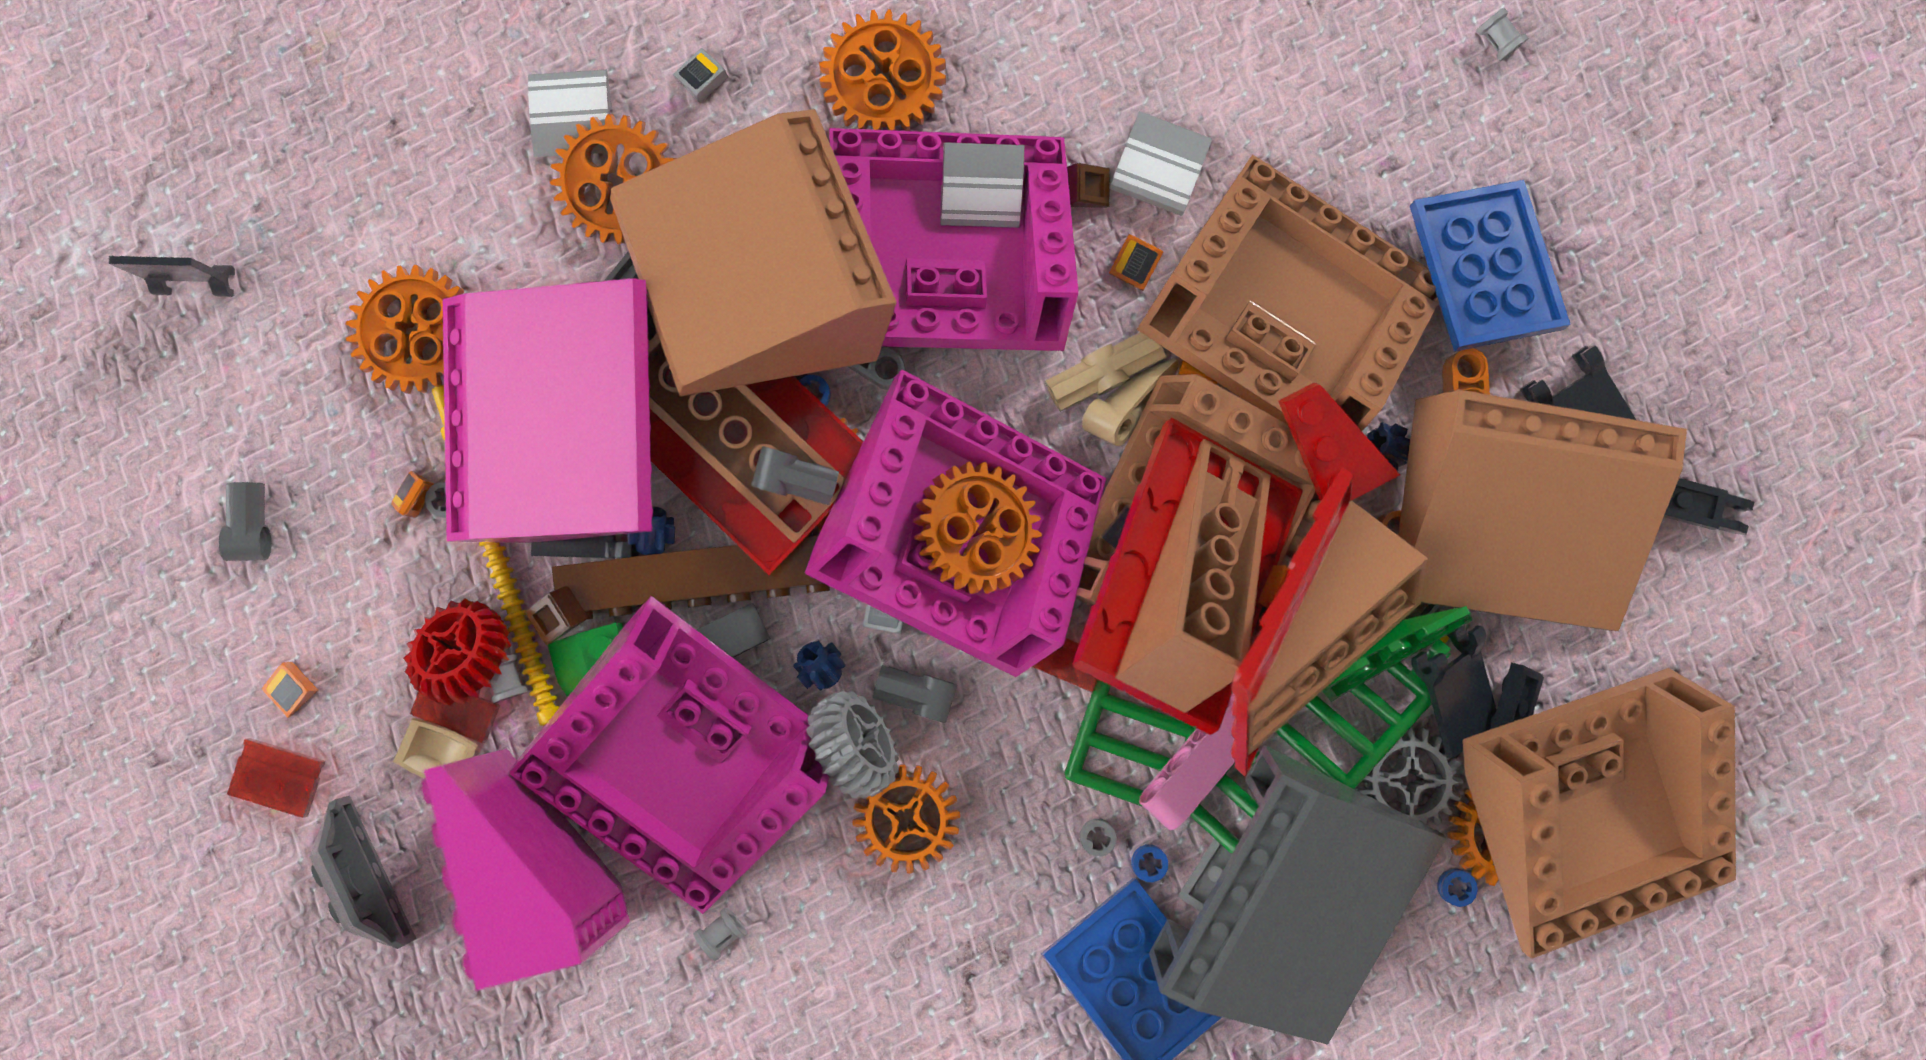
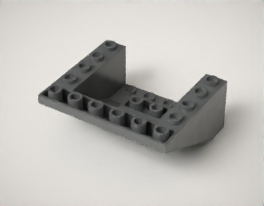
(1297, 904)

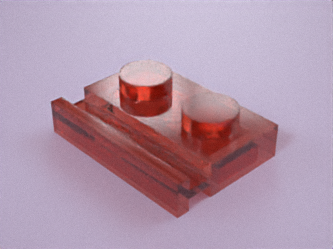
(276, 778)

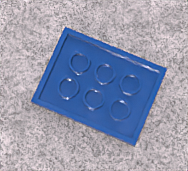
(1489, 265)
(1113, 980)

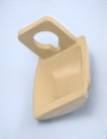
(430, 746)

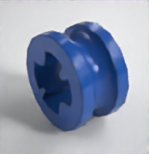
(823, 388)
(1141, 872)
(1469, 894)

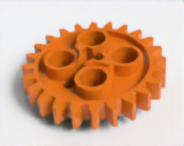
(911, 53)
(579, 170)
(376, 328)
(1005, 550)

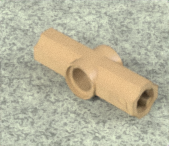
(1103, 370)

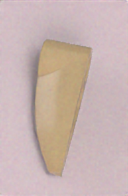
(1119, 413)

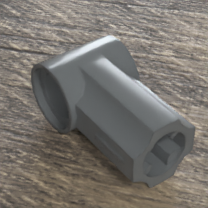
(786, 474)
(245, 530)
(922, 695)

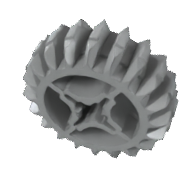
(852, 744)
(1441, 781)

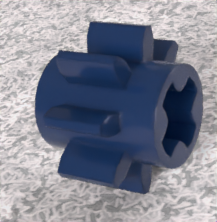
(1391, 443)
(654, 541)
(819, 665)

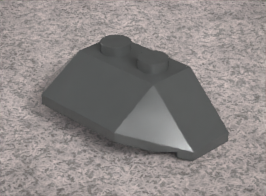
(356, 879)

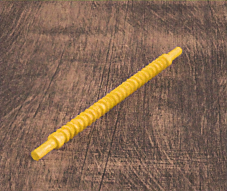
(515, 614)

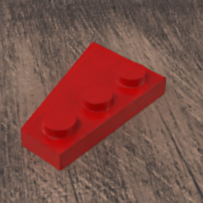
(1333, 441)

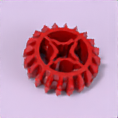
(457, 652)

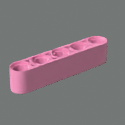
(1190, 774)

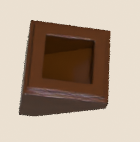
(1089, 185)
(556, 614)

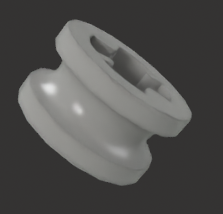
(432, 496)
(1108, 830)

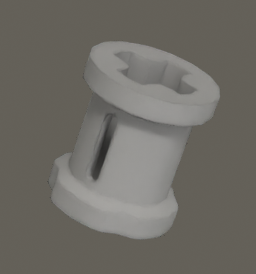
(1502, 34)
(508, 684)
(720, 934)

